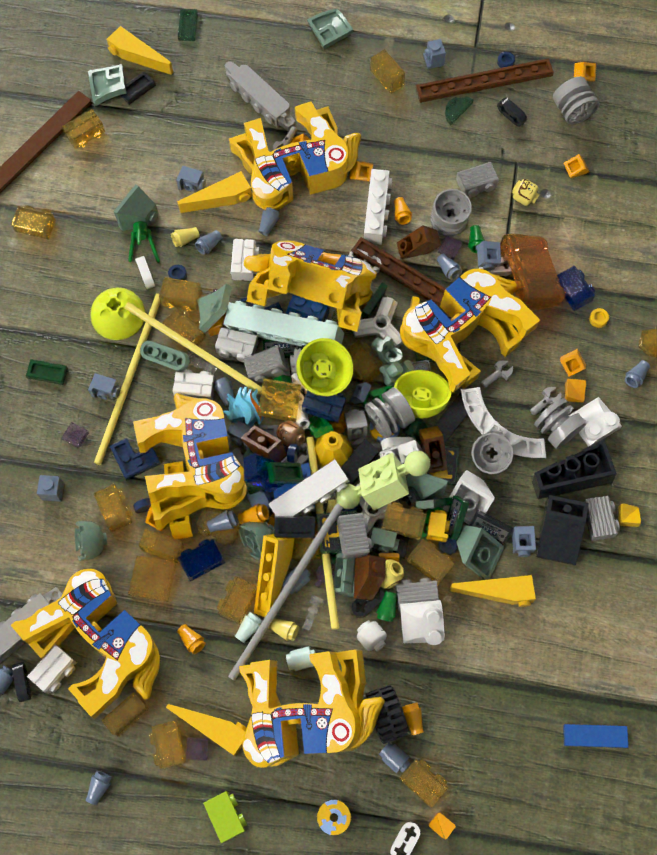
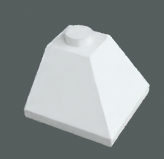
(473, 491)

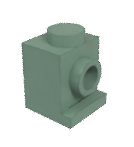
(384, 540)

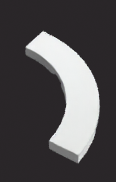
(486, 424)

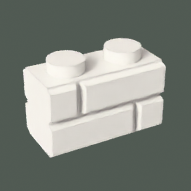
(241, 250)
(235, 344)
(194, 384)
(52, 670)

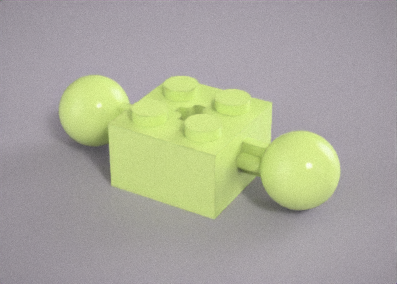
(383, 480)

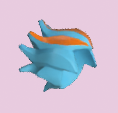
(244, 407)

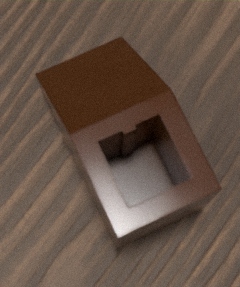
(419, 242)

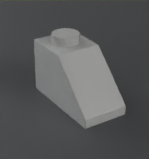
(355, 424)

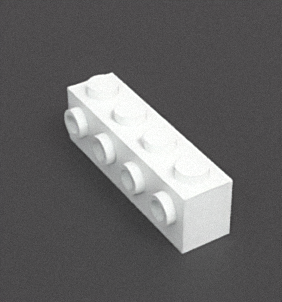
(376, 206)
(310, 491)

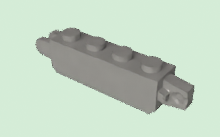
(260, 95)
(9, 639)

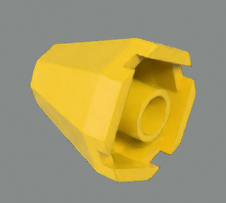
(332, 447)

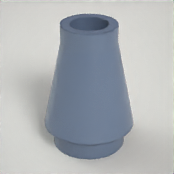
(268, 221)
(208, 242)
(449, 267)
(637, 374)
(223, 387)
(223, 521)
(99, 784)

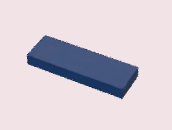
(595, 736)

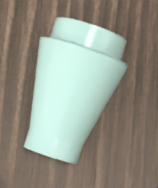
(248, 626)

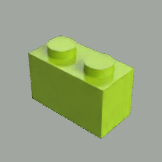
(225, 816)

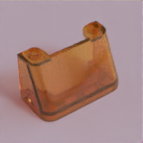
(532, 270)

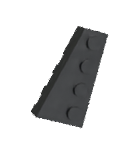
(577, 472)

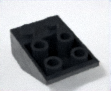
(562, 529)

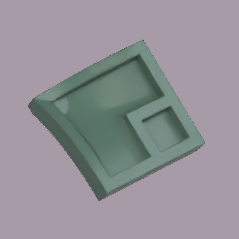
(330, 27)
(106, 83)
(213, 307)

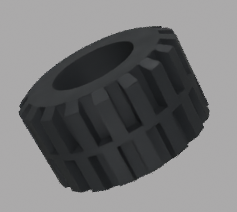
(391, 719)

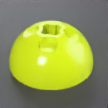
(116, 322)
(332, 361)
(424, 392)

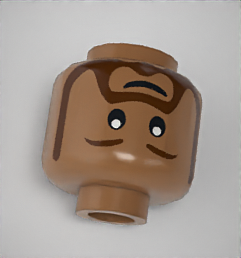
(290, 433)

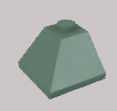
(135, 208)
(427, 486)
(479, 551)

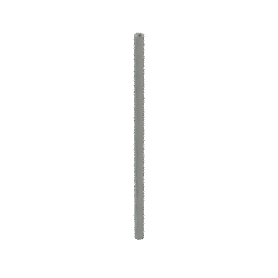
(286, 591)

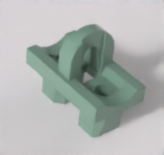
(387, 351)
(394, 371)

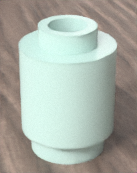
(299, 659)

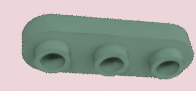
(159, 355)

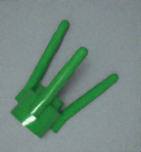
(140, 232)

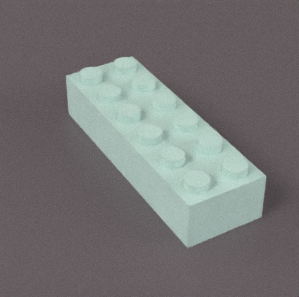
(279, 326)

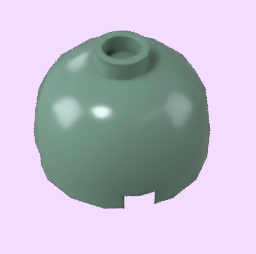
(252, 535)
(89, 540)

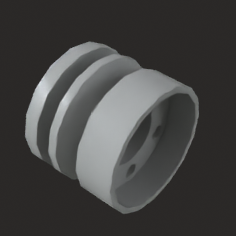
(576, 100)
(453, 204)
(389, 412)
(557, 420)
(500, 461)

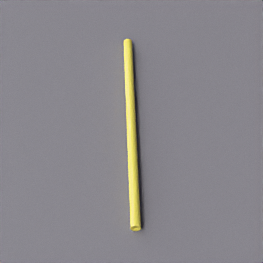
(192, 347)
(126, 384)
(325, 557)

